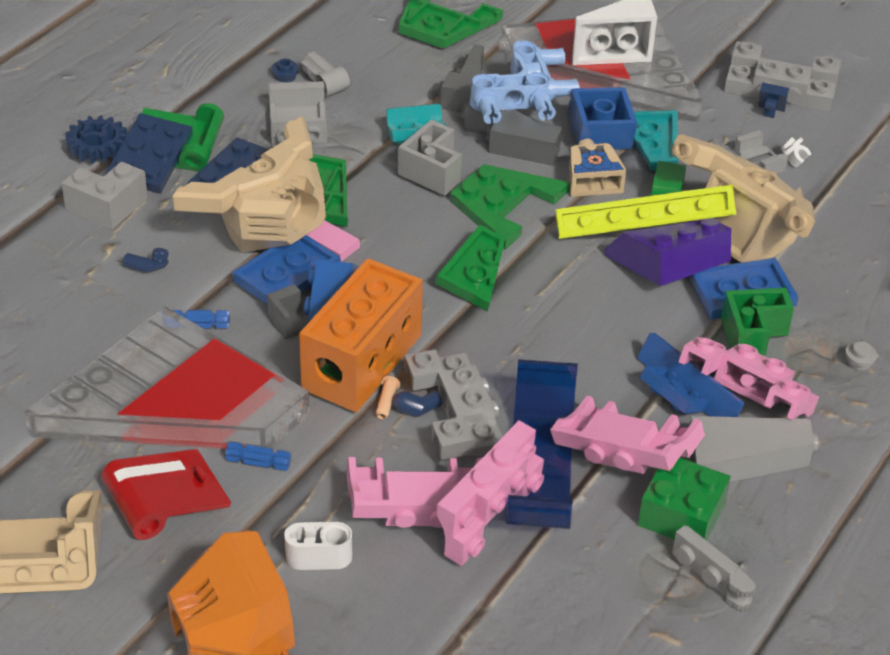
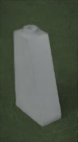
(754, 445)

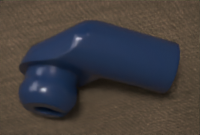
(148, 264)
(416, 405)

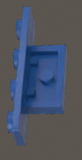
(684, 384)

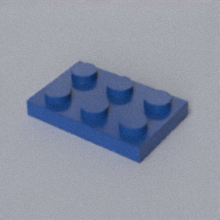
(282, 267)
(741, 276)

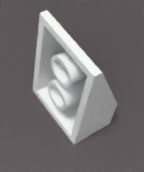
(615, 34)

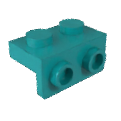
(407, 120)

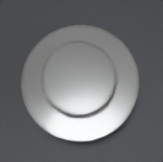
(860, 355)

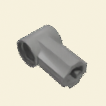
(320, 69)

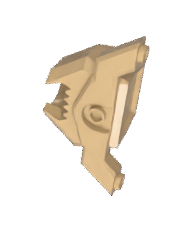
(267, 201)
(766, 207)

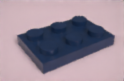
(153, 147)
(236, 155)

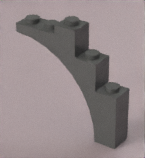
(514, 134)

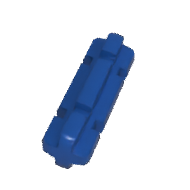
(207, 319)
(258, 456)

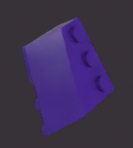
(673, 250)

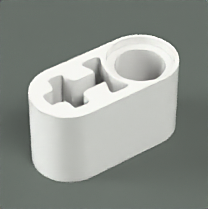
(318, 545)

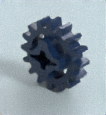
(95, 138)

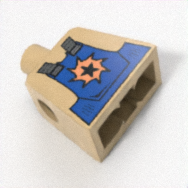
(595, 170)

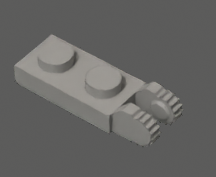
(714, 568)

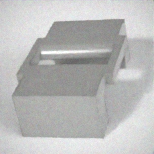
(750, 147)

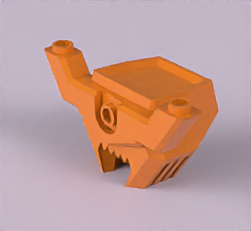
(233, 601)

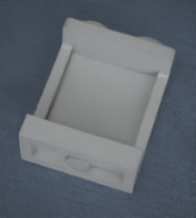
(294, 100)

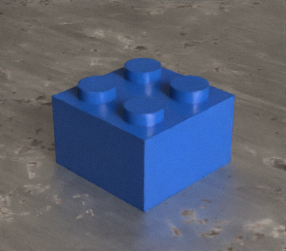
(602, 116)

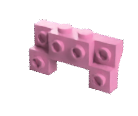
(751, 375)
(626, 440)
(484, 491)
(400, 497)

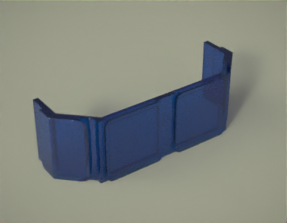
(542, 397)

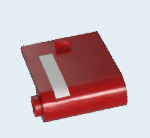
(162, 486)

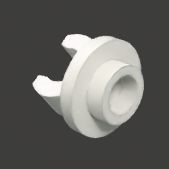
(795, 152)

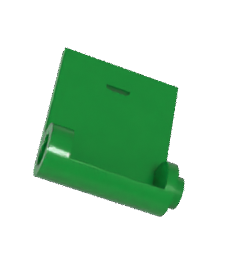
(205, 132)

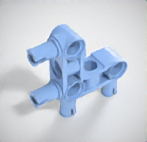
(525, 87)

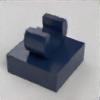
(773, 98)

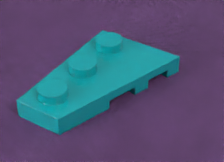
(656, 136)

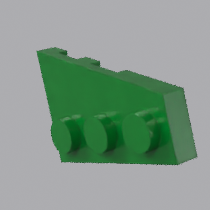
(474, 267)

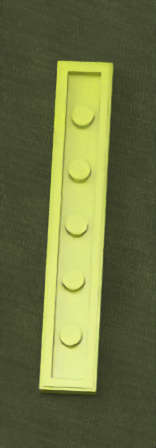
(646, 211)

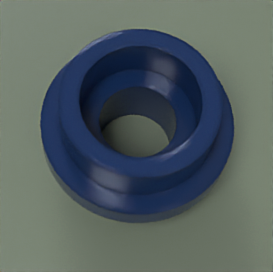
(285, 70)

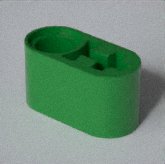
(668, 178)

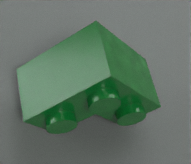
(756, 315)

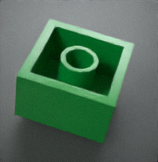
(684, 496)

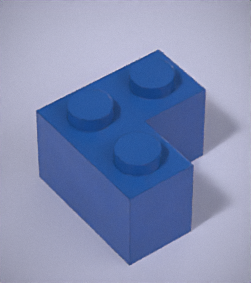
(326, 279)

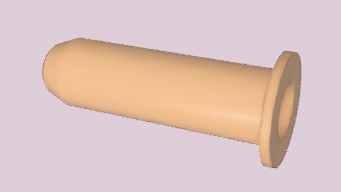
(389, 385)

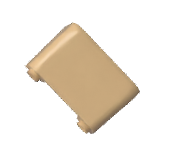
(52, 551)

